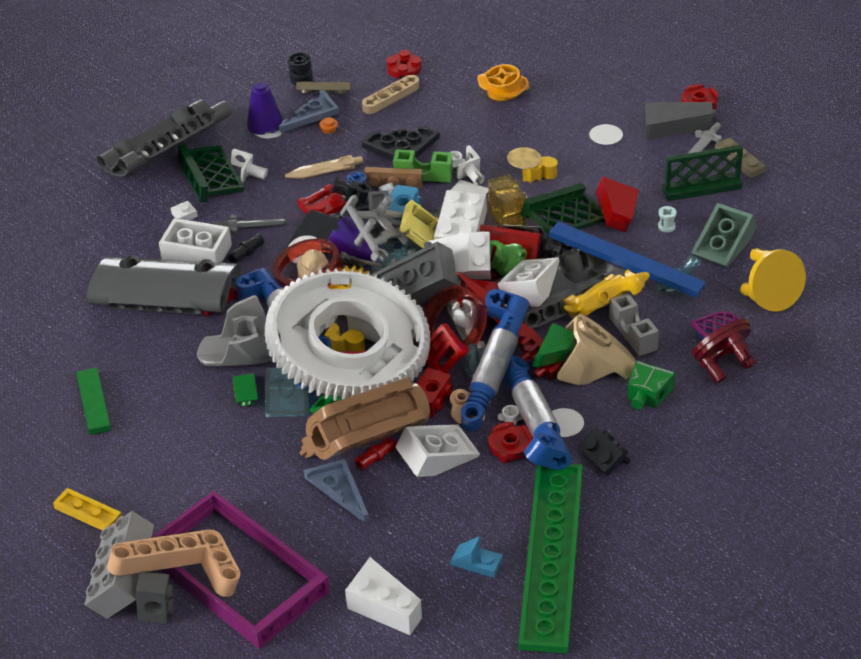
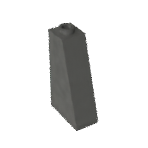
(676, 118)

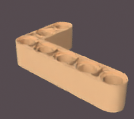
(179, 550)

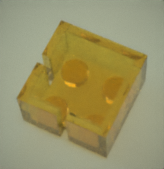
(506, 201)

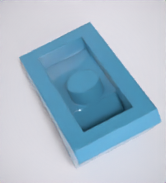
(475, 559)

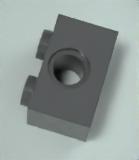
(154, 597)

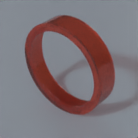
(299, 249)
(445, 296)

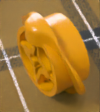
(503, 82)

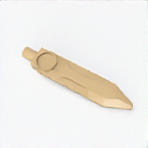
(344, 163)

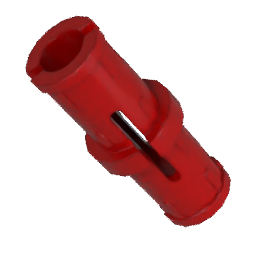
(375, 453)

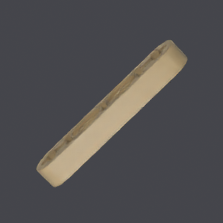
(375, 102)

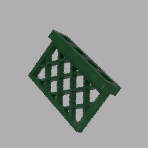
(195, 173)
(703, 184)
(558, 201)

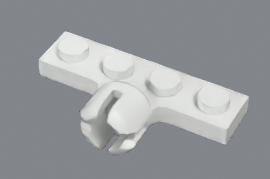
(464, 319)

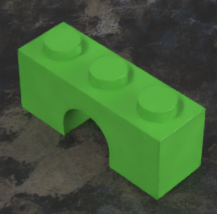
(437, 170)

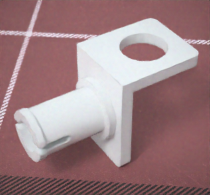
(247, 166)
(470, 167)

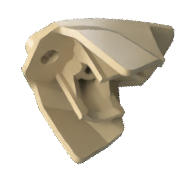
(595, 354)

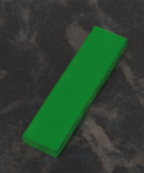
(93, 401)

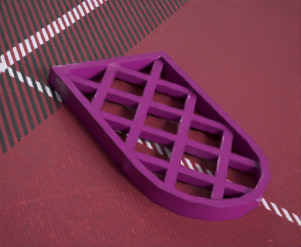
(717, 315)

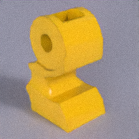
(545, 169)
(349, 341)

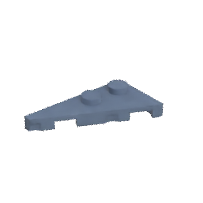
(311, 112)
(338, 484)

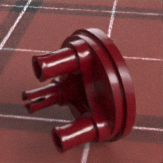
(723, 342)

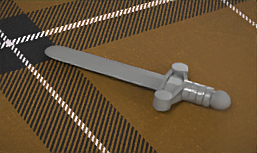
(706, 137)

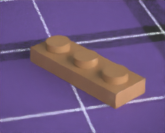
(398, 176)

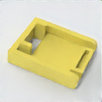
(415, 228)

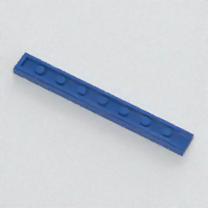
(627, 259)

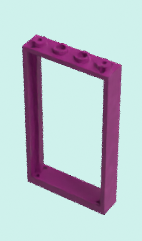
(281, 616)

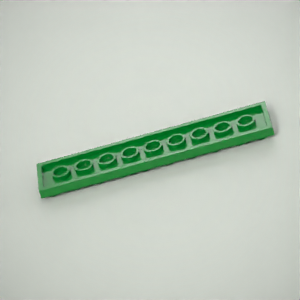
(551, 560)

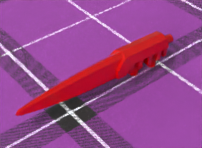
(528, 339)

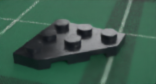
(401, 140)

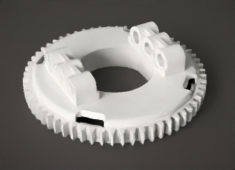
(310, 307)

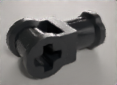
(353, 188)

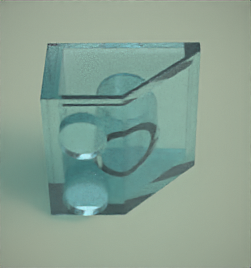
(283, 396)

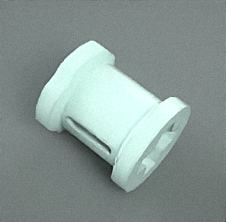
(667, 217)

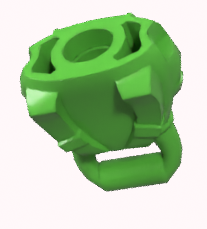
(506, 257)

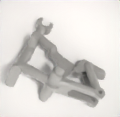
(378, 215)

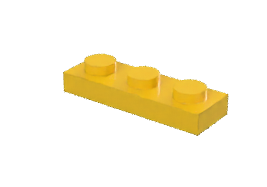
(86, 509)

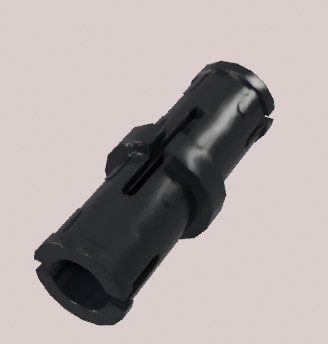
(246, 248)

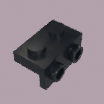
(602, 451)

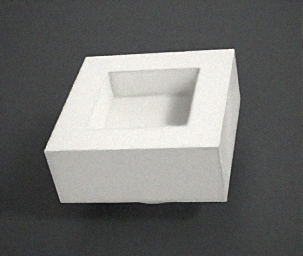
(184, 211)

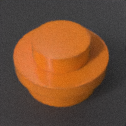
(328, 125)

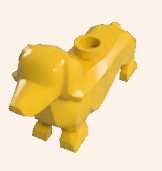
(603, 291)

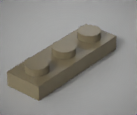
(307, 87)
(750, 165)

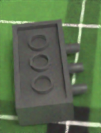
(422, 272)

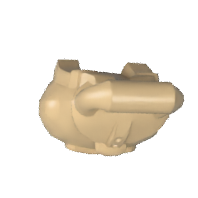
(311, 262)

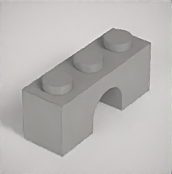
(640, 334)

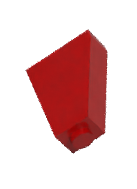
(616, 203)

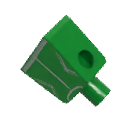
(649, 385)

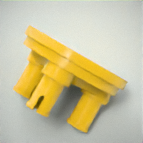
(775, 279)

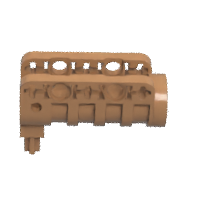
(365, 419)

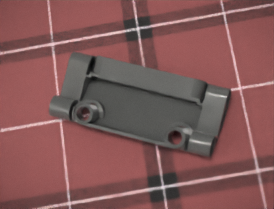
(164, 136)
(574, 276)
(162, 284)

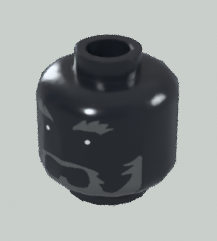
(552, 248)

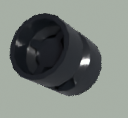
(300, 67)

